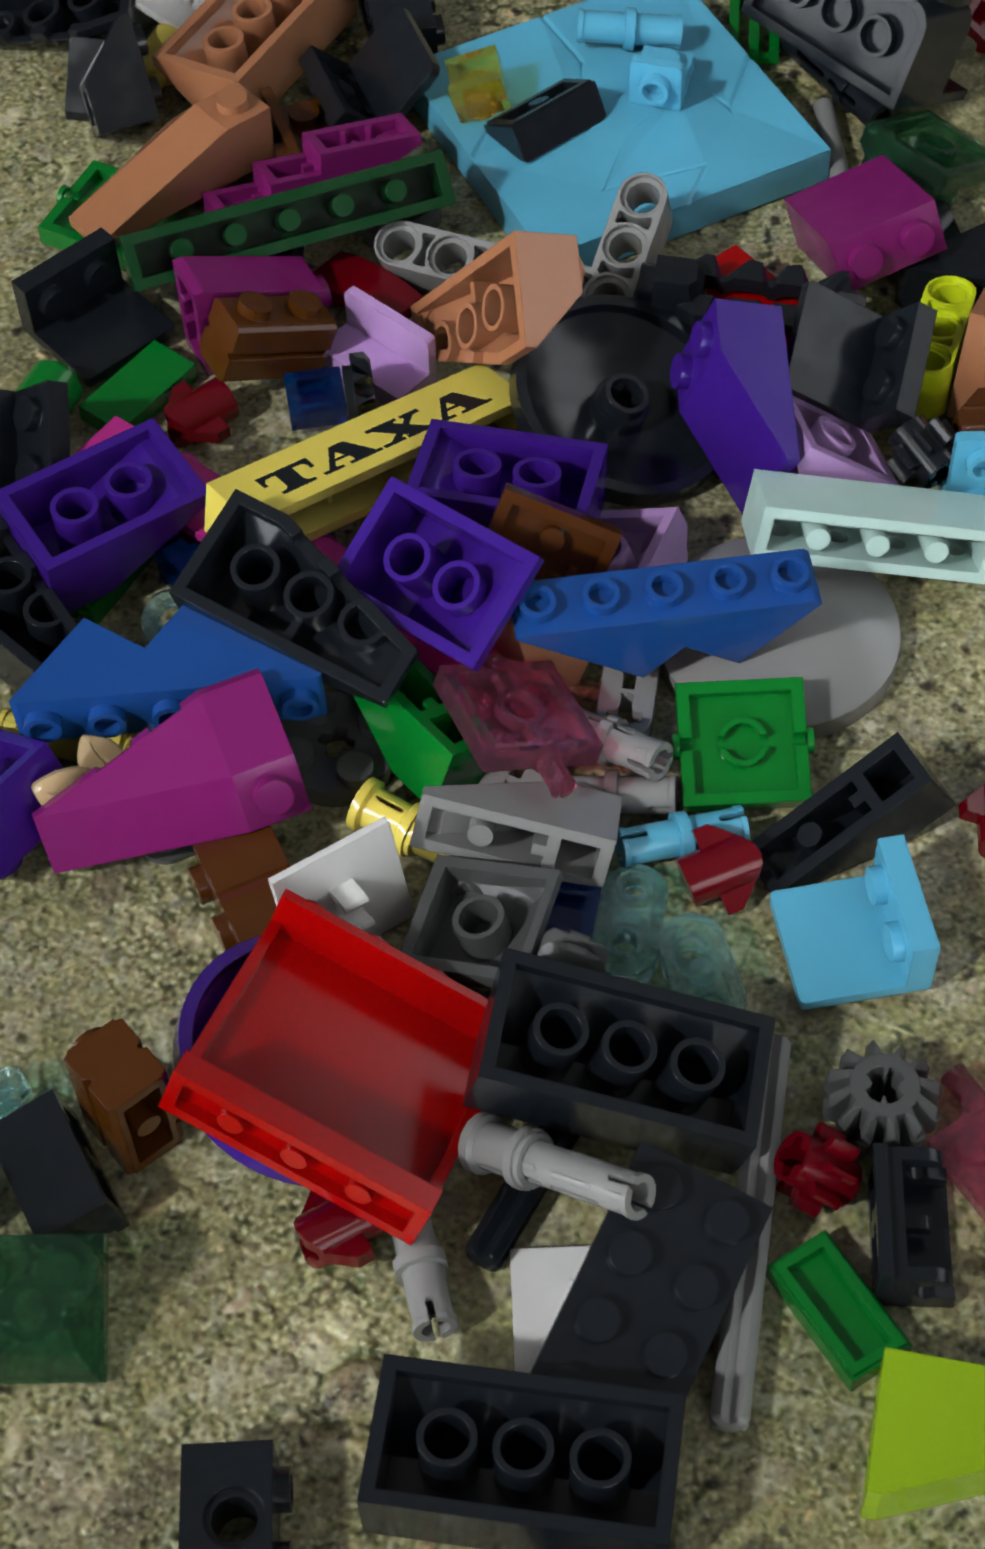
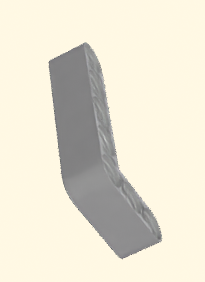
(623, 233)

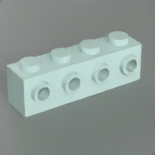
(868, 525)

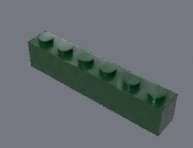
(291, 217)

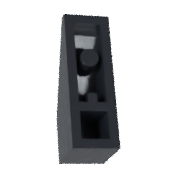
(840, 824)

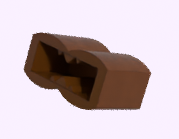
(235, 878)

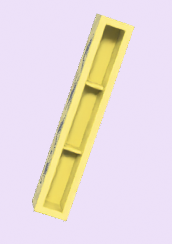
(345, 468)

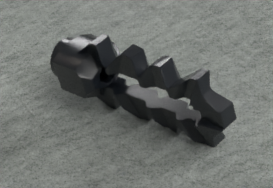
(680, 284)

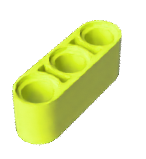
(954, 301)

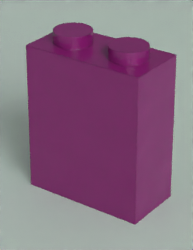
(866, 222)

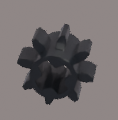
(922, 451)

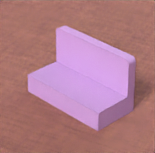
(398, 349)

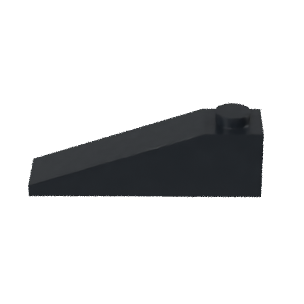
(59, 19)
(282, 591)

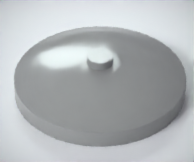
(840, 649)

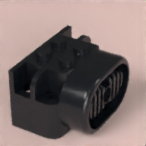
(884, 47)

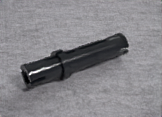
(844, 94)

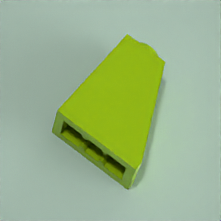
(924, 1434)

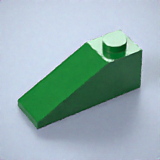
(420, 735)

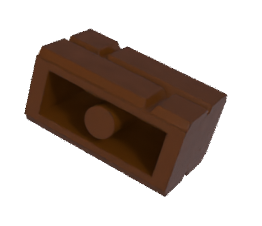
(266, 335)
(121, 1093)

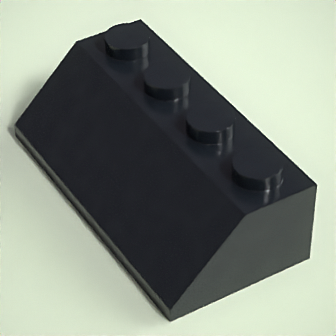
(621, 1062)
(519, 1459)

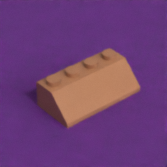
(248, 44)

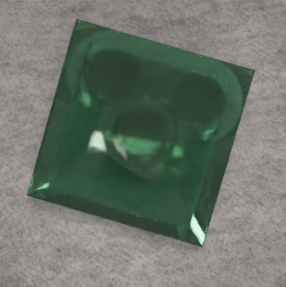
(928, 152)
(54, 1308)

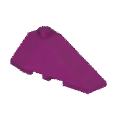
(191, 780)

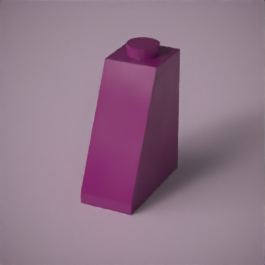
(208, 277)

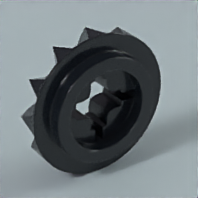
(358, 385)

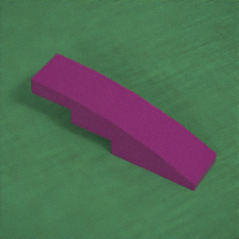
(325, 155)

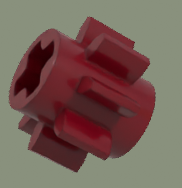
(818, 1169)

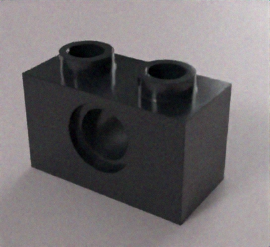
(233, 1482)

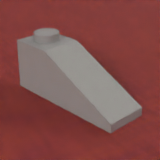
(522, 827)

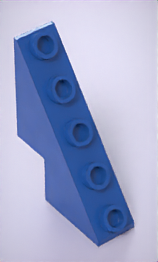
(651, 613)
(116, 687)

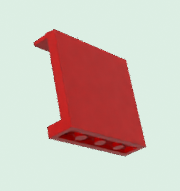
(337, 1067)

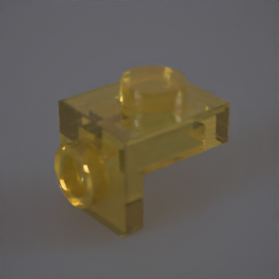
(477, 84)

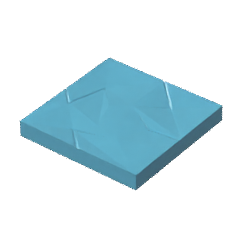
(718, 155)

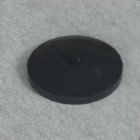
(609, 382)

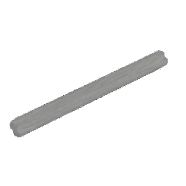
(742, 1320)

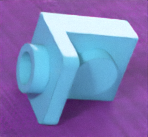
(660, 77)

